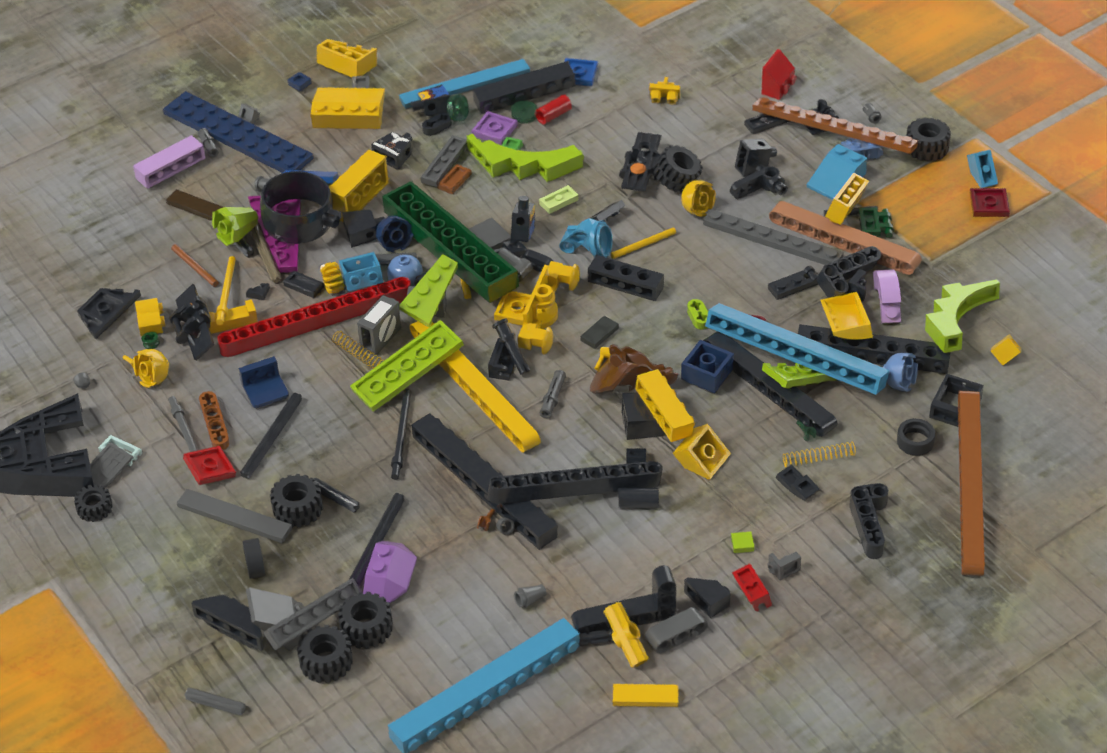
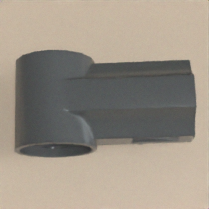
(522, 265)

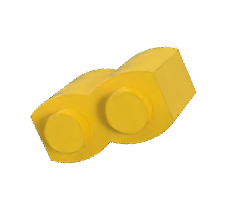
(149, 316)

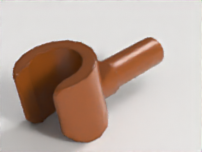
(484, 521)

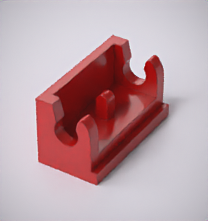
(752, 587)

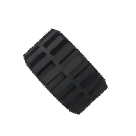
(932, 138)
(677, 167)
(296, 488)
(363, 607)
(325, 667)

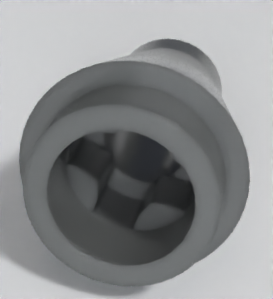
(527, 595)

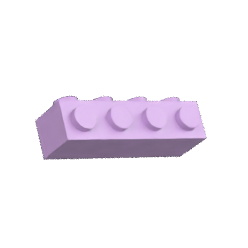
(169, 162)

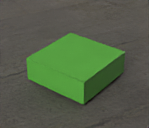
(512, 143)

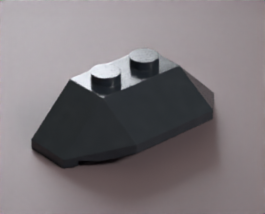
(229, 618)

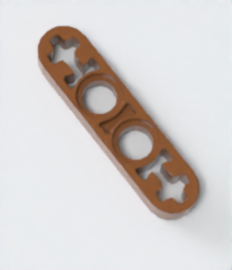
(214, 420)

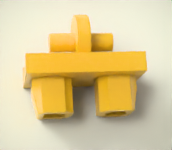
(664, 89)

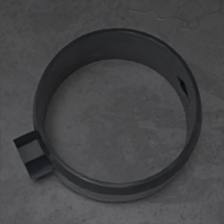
(302, 227)

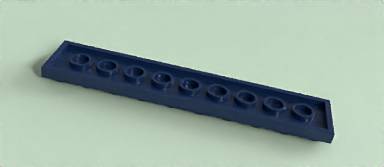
(238, 133)

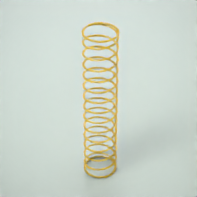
(352, 353)
(852, 454)

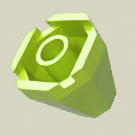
(233, 223)

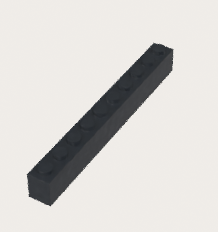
(476, 473)

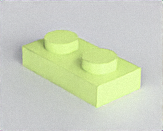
(558, 199)

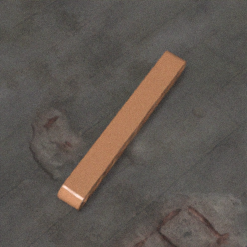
(843, 236)

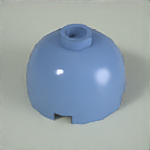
(404, 266)
(902, 371)

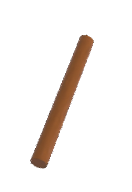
(192, 263)

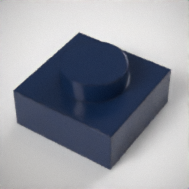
(299, 81)

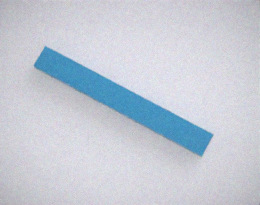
(472, 80)

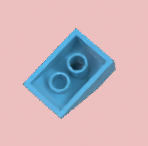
(836, 170)

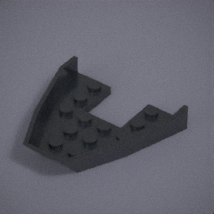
(25, 459)

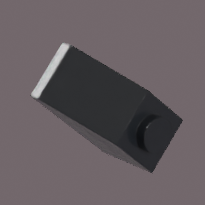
(707, 595)

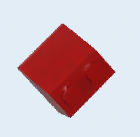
(777, 76)

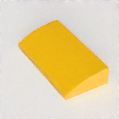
(847, 316)

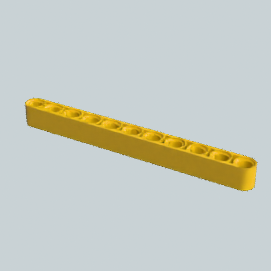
(486, 397)

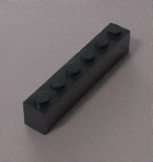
(524, 87)

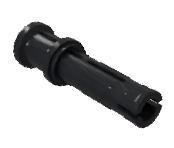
(508, 338)

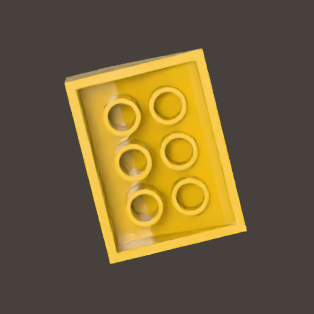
(348, 108)

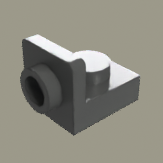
(784, 567)

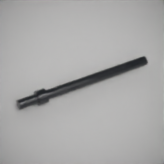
(397, 460)

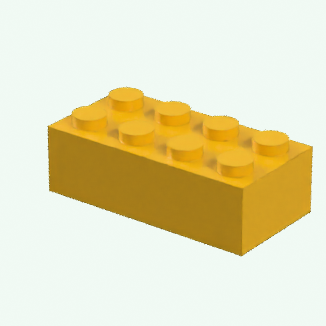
(360, 183)

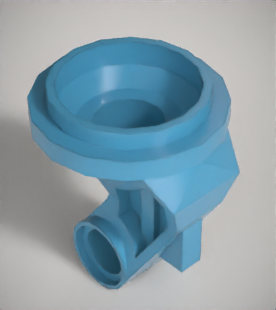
(591, 234)

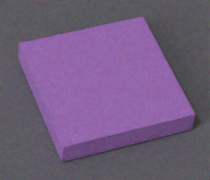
(494, 127)

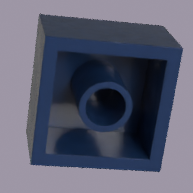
(707, 366)

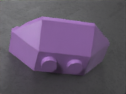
(389, 570)

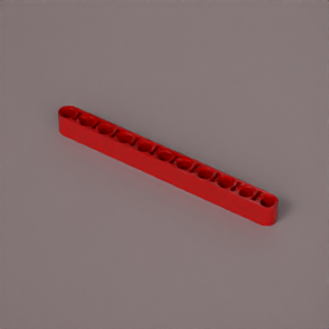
(309, 318)

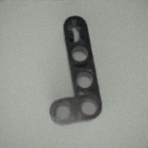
(834, 274)
(863, 505)

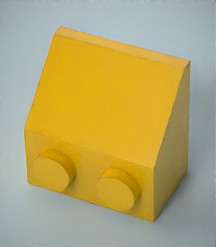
(702, 452)

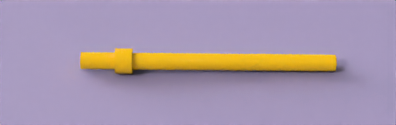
(222, 309)

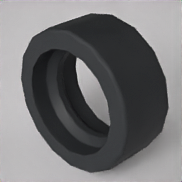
(911, 447)
(253, 558)

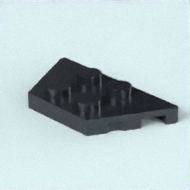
(105, 308)

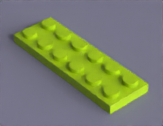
(406, 365)

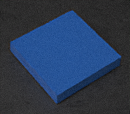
(584, 70)

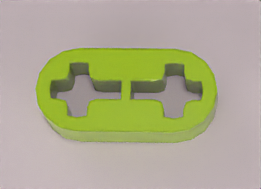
(695, 315)

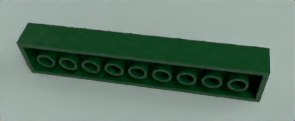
(444, 234)

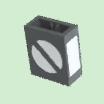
(379, 325)

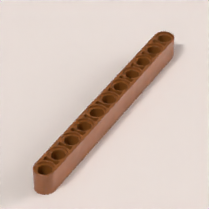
(970, 484)

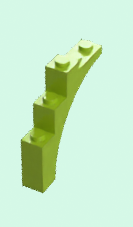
(954, 303)

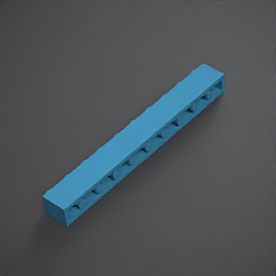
(797, 348)
(483, 686)

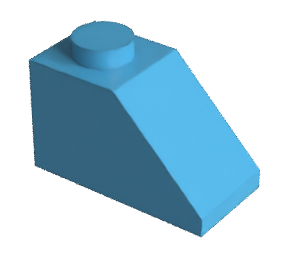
(982, 168)

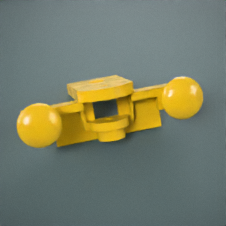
(539, 308)

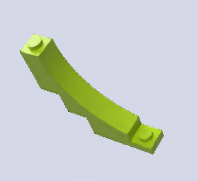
(548, 164)

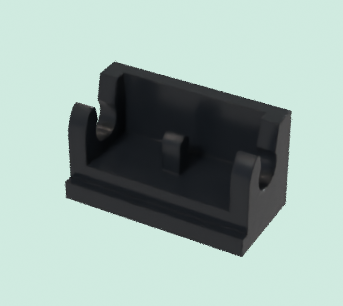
(500, 363)

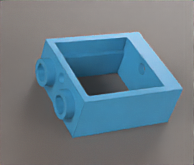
(362, 274)

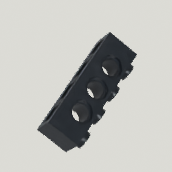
(625, 277)

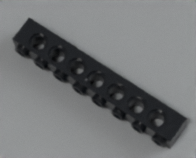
(881, 348)

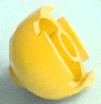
(698, 197)
(151, 367)

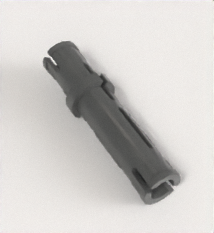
(550, 400)

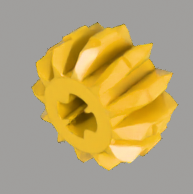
(332, 277)

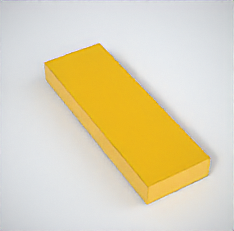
(645, 695)

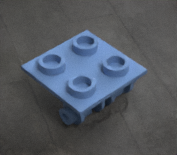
(863, 148)

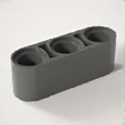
(676, 630)

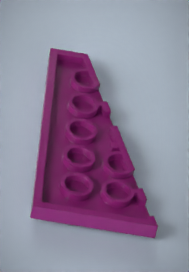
(284, 254)

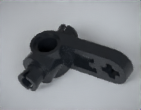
(764, 177)

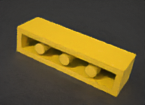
(846, 199)
(664, 405)

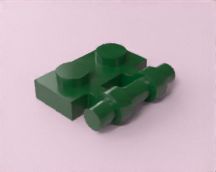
(870, 218)

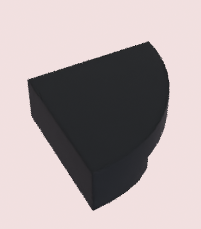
(258, 292)

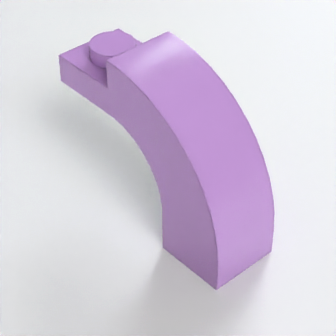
(889, 294)

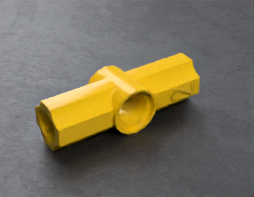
(626, 635)

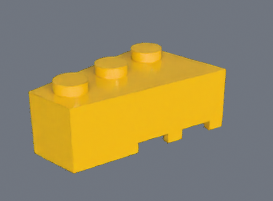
(346, 59)

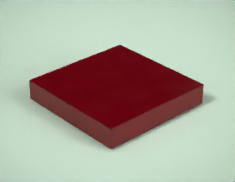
(989, 202)

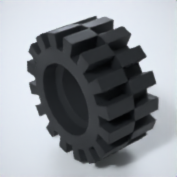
(94, 511)

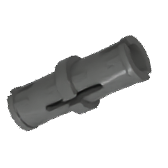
(208, 142)

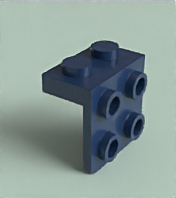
(263, 382)

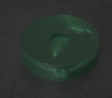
(457, 107)
(524, 112)

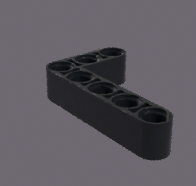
(640, 610)

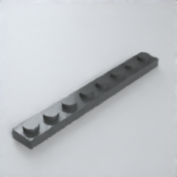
(771, 237)

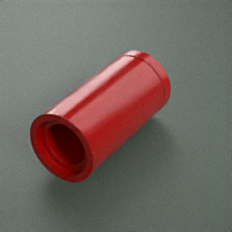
(553, 109)

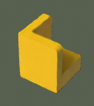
(1006, 349)

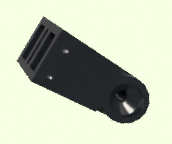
(638, 419)

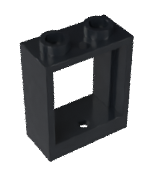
(946, 412)

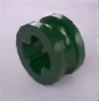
(154, 343)

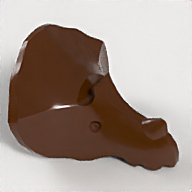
(623, 368)

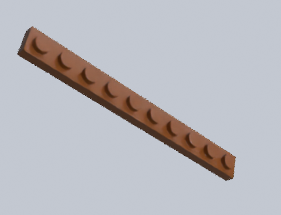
(835, 125)

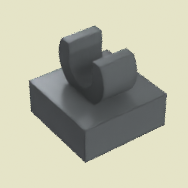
(248, 113)

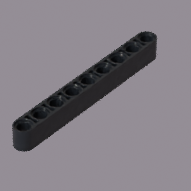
(789, 399)
(573, 482)

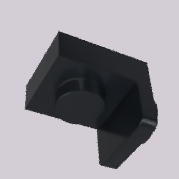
(857, 284)
(635, 455)

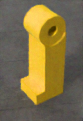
(235, 318)

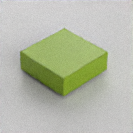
(742, 542)

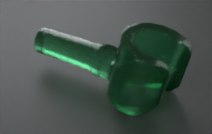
(806, 430)

